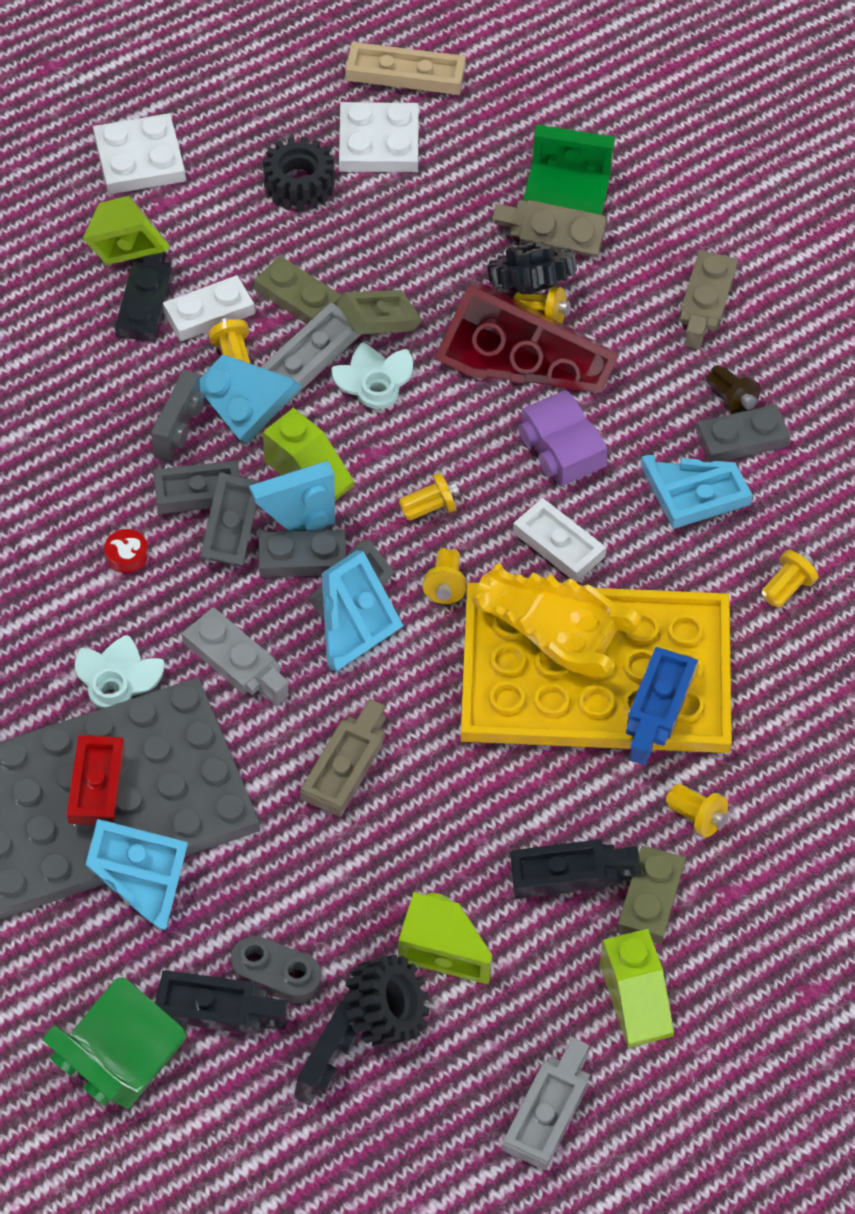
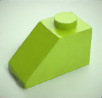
(123, 232)
(297, 444)
(443, 939)
(637, 987)

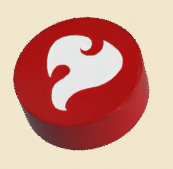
(126, 550)

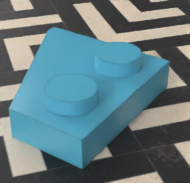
(246, 394)
(696, 488)
(300, 498)
(355, 610)
(138, 867)

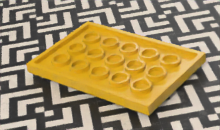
(527, 698)

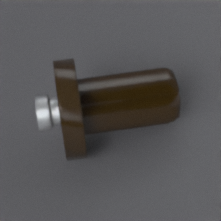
(738, 393)

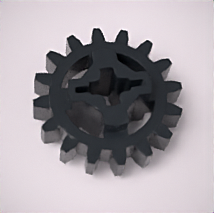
(532, 267)

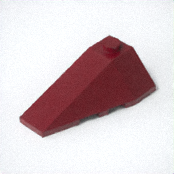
(516, 343)

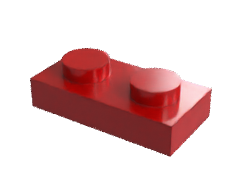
(95, 779)

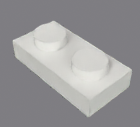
(205, 307)
(559, 540)

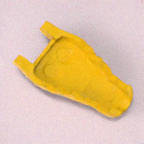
(562, 619)

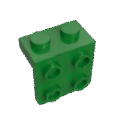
(570, 168)
(118, 1044)

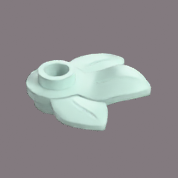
(373, 373)
(119, 670)

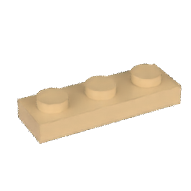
(405, 68)

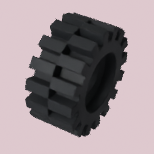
(298, 190)
(383, 1021)

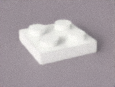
(378, 137)
(139, 153)

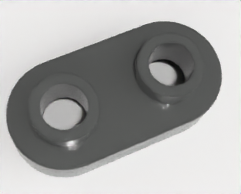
(273, 969)

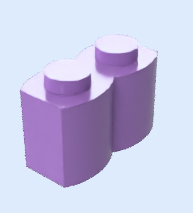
(563, 438)

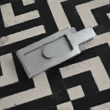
(236, 656)
(548, 1107)

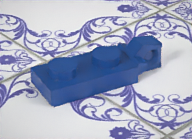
(659, 701)

